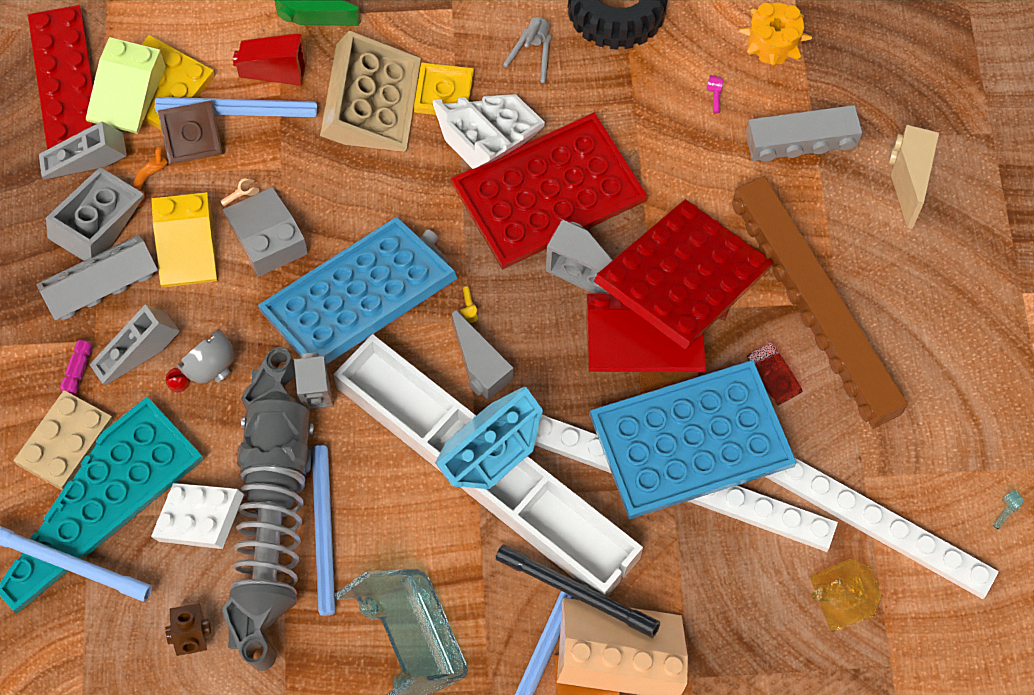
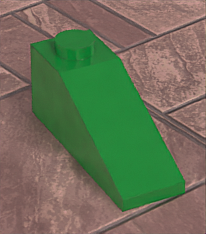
(318, 12)

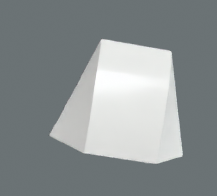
(487, 127)

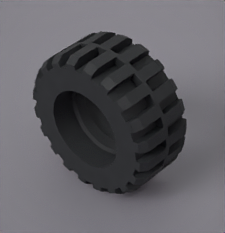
(617, 25)

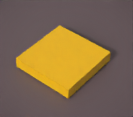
(442, 83)

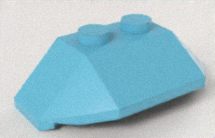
(492, 442)

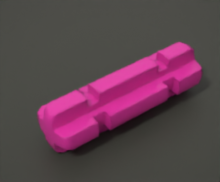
(76, 367)

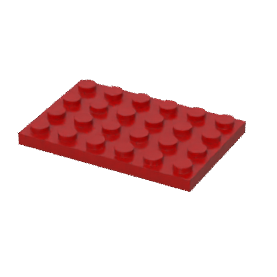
(559, 176)
(683, 273)

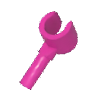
(715, 85)

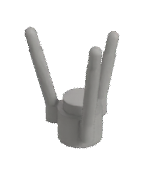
(534, 34)

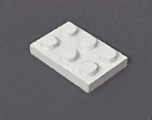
(197, 515)

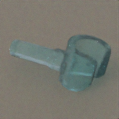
(1014, 502)

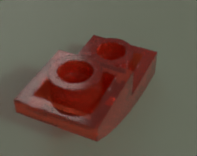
(775, 374)

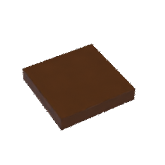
(190, 132)

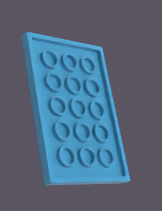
(357, 291)
(691, 439)

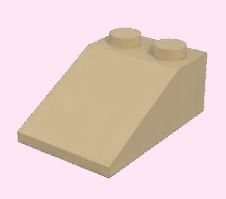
(911, 169)

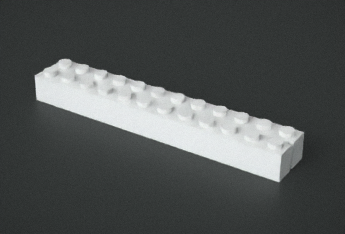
(524, 499)

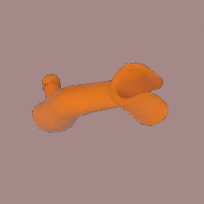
(153, 166)

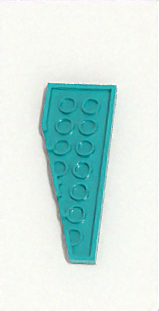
(119, 479)

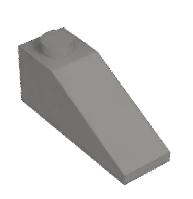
(84, 152)
(136, 343)
(483, 364)
(313, 381)

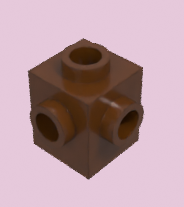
(189, 635)

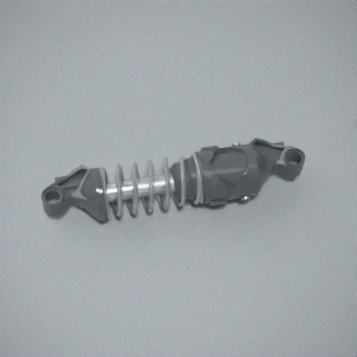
(274, 471)

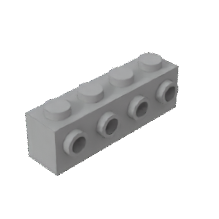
(803, 133)
(97, 277)

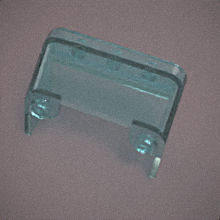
(414, 627)

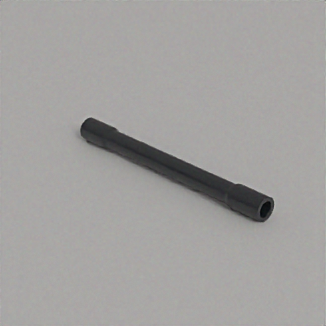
(633, 618)

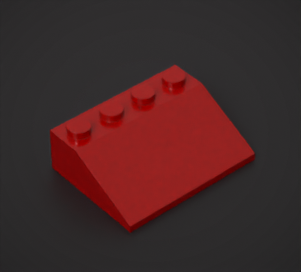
(628, 343)

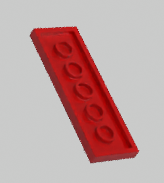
(62, 71)

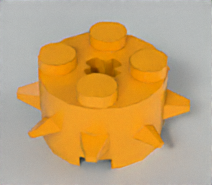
(775, 32)

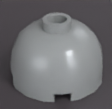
(208, 360)

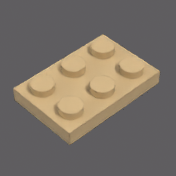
(63, 440)

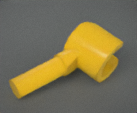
(470, 312)

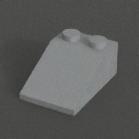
(93, 215)
(266, 231)
(576, 256)

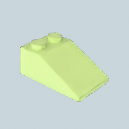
(125, 84)

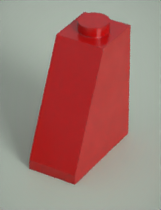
(272, 59)

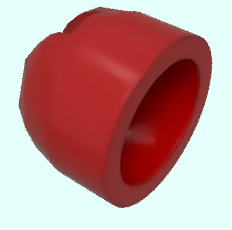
(176, 384)

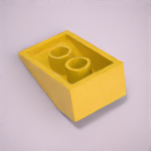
(184, 239)

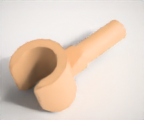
(242, 190)

